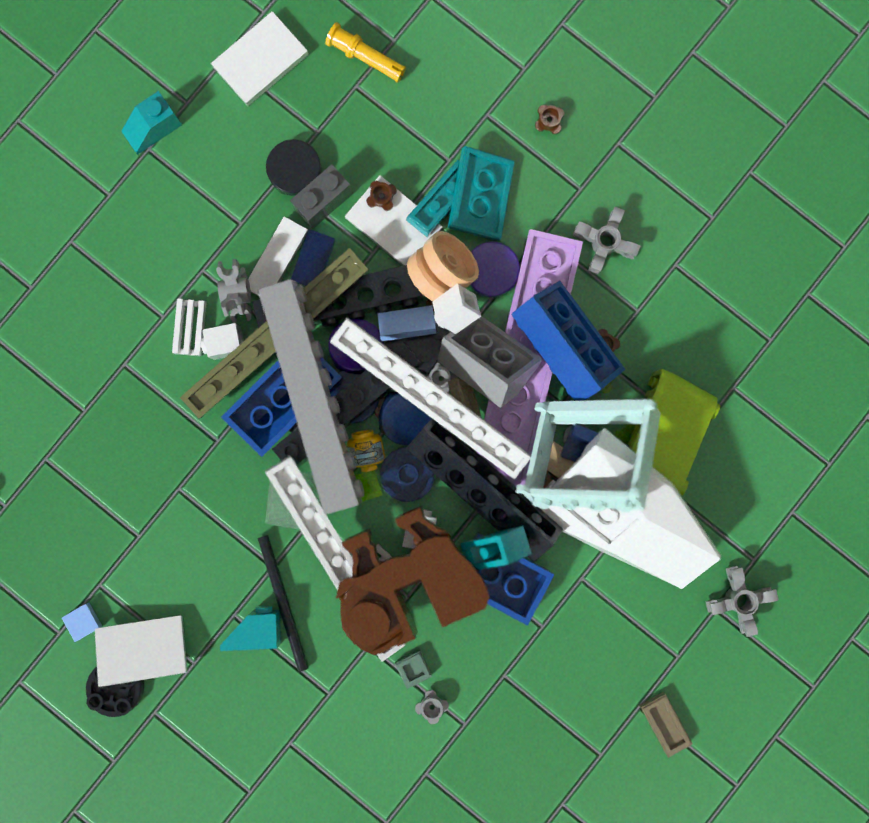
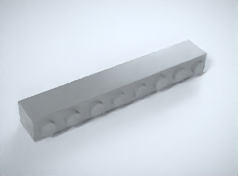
(310, 396)

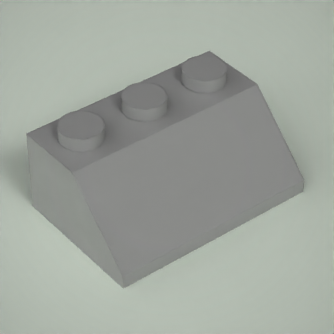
(488, 360)

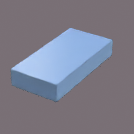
(406, 323)

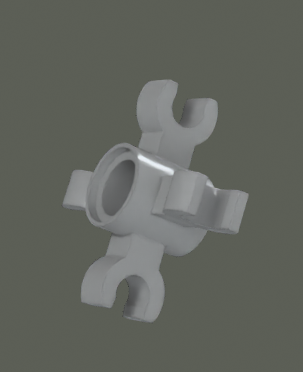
(625, 248)
(234, 291)
(753, 599)

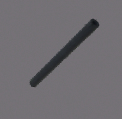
(283, 603)

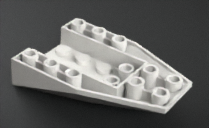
(657, 540)

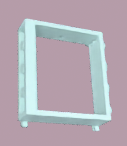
(592, 412)

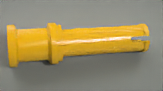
(354, 47)

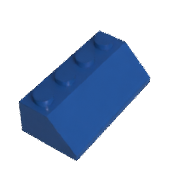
(568, 342)
(266, 409)

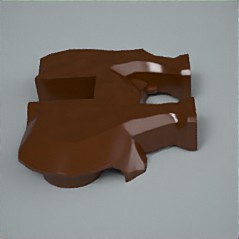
(371, 599)

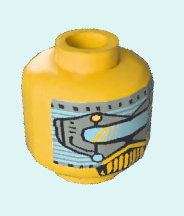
(366, 449)

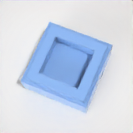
(81, 622)

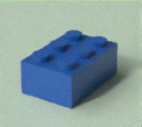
(516, 587)

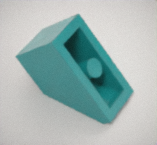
(150, 123)
(497, 548)
(257, 631)

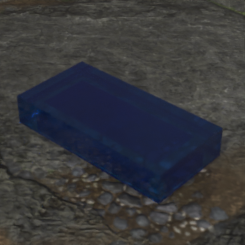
(313, 257)

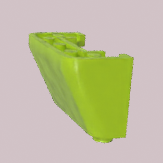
(682, 425)

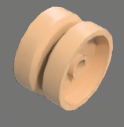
(442, 265)

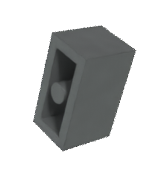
(322, 196)

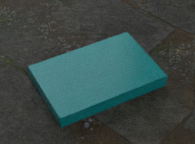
(481, 194)

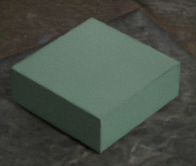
(413, 669)

